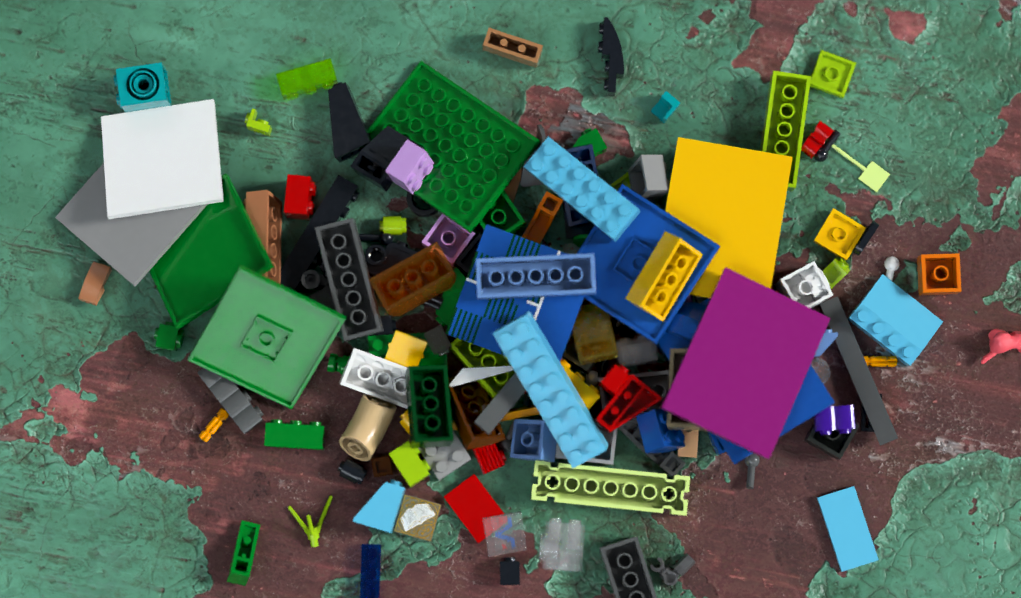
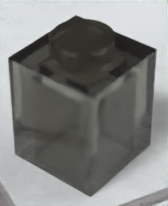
(438, 341)

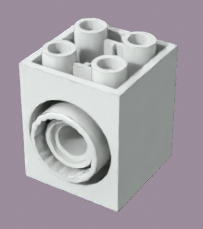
(805, 286)

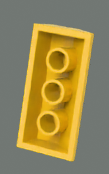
(664, 276)

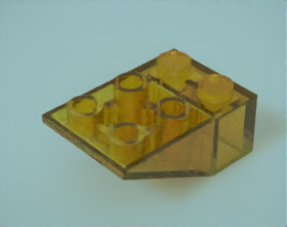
(593, 335)

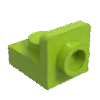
(259, 126)
(836, 271)

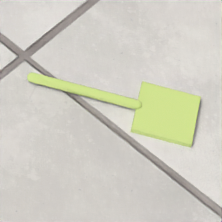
(872, 176)

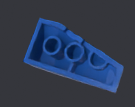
(686, 320)

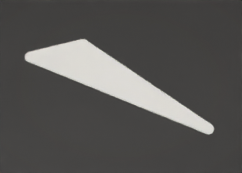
(472, 374)

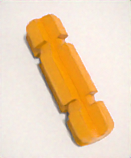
(881, 361)
(213, 425)

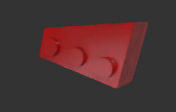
(626, 404)

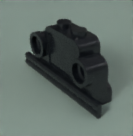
(381, 259)

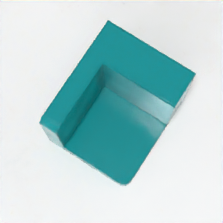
(665, 107)

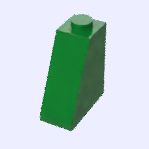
(450, 300)

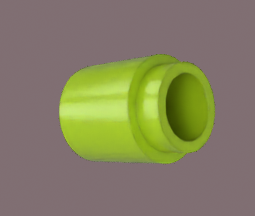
(393, 225)

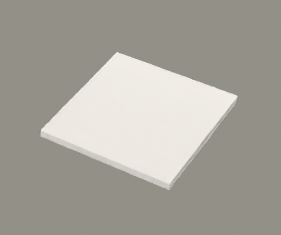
(161, 159)

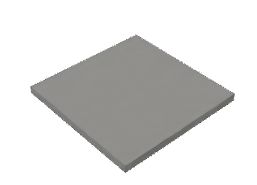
(125, 243)

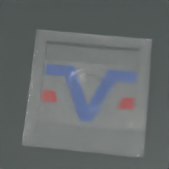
(504, 534)

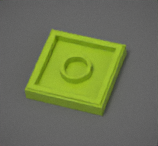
(832, 74)

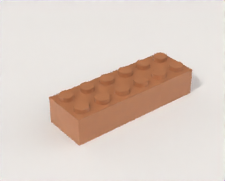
(266, 217)

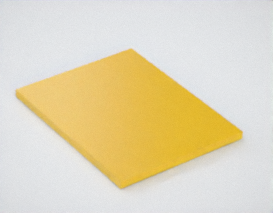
(734, 201)

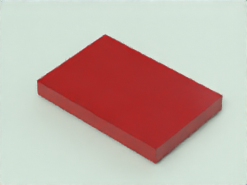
(471, 504)

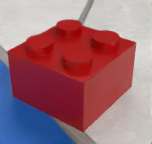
(299, 197)

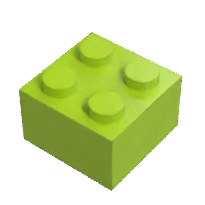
(410, 464)

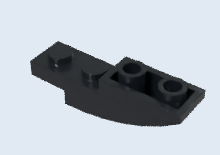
(611, 49)

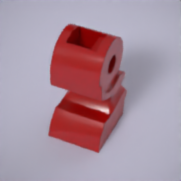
(816, 139)

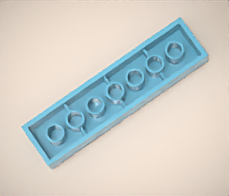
(551, 389)

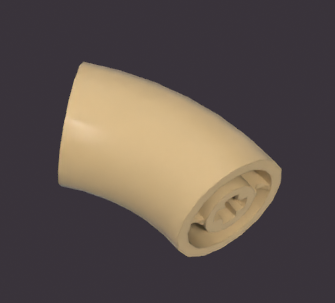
(367, 427)

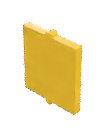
(405, 349)

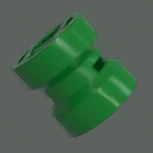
(332, 363)

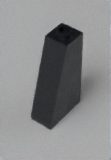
(347, 124)

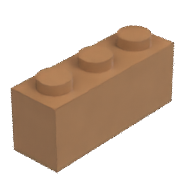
(512, 47)

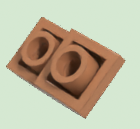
(94, 283)

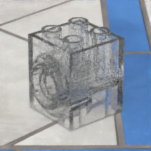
(562, 545)

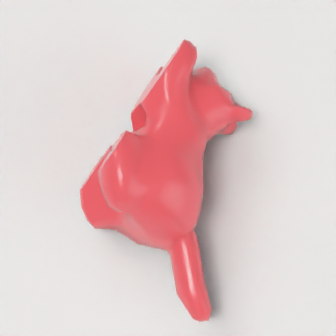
(1002, 342)

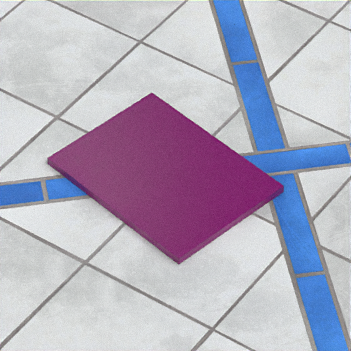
(746, 363)

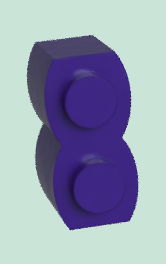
(835, 418)

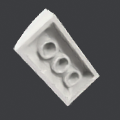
(375, 377)

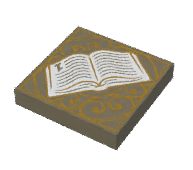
(417, 517)

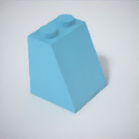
(383, 507)

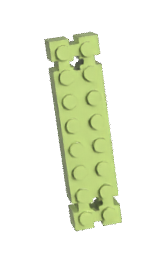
(610, 488)

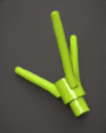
(312, 531)

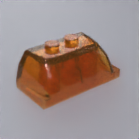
(414, 280)

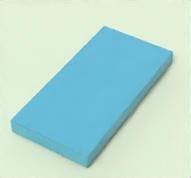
(847, 528)

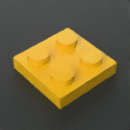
(839, 234)

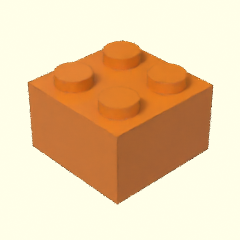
(939, 274)

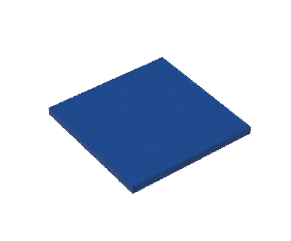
(622, 262)

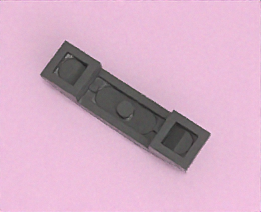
(667, 461)

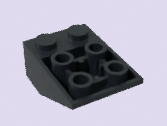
(378, 155)

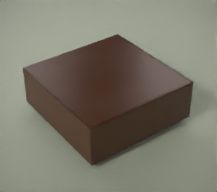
(382, 466)

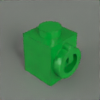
(168, 337)

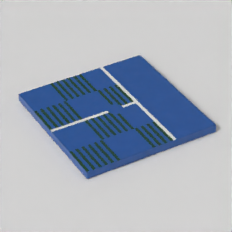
(478, 319)

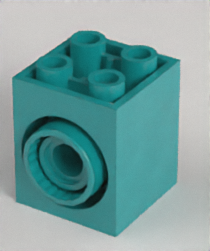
(132, 82)

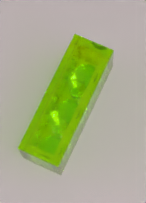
(307, 79)

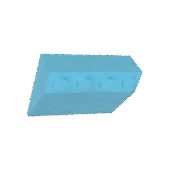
(895, 320)

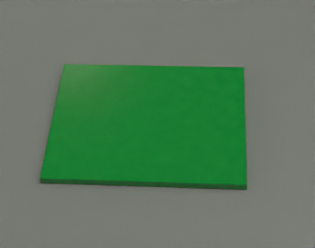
(468, 141)

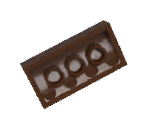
(467, 404)

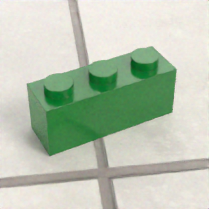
(294, 435)

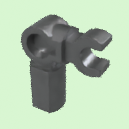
(680, 568)

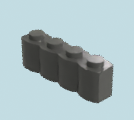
(233, 400)

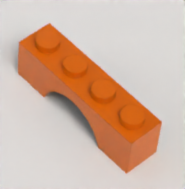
(543, 217)

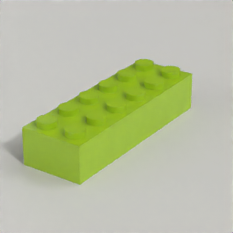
(786, 118)

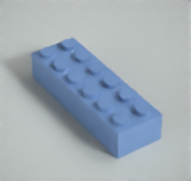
(536, 276)

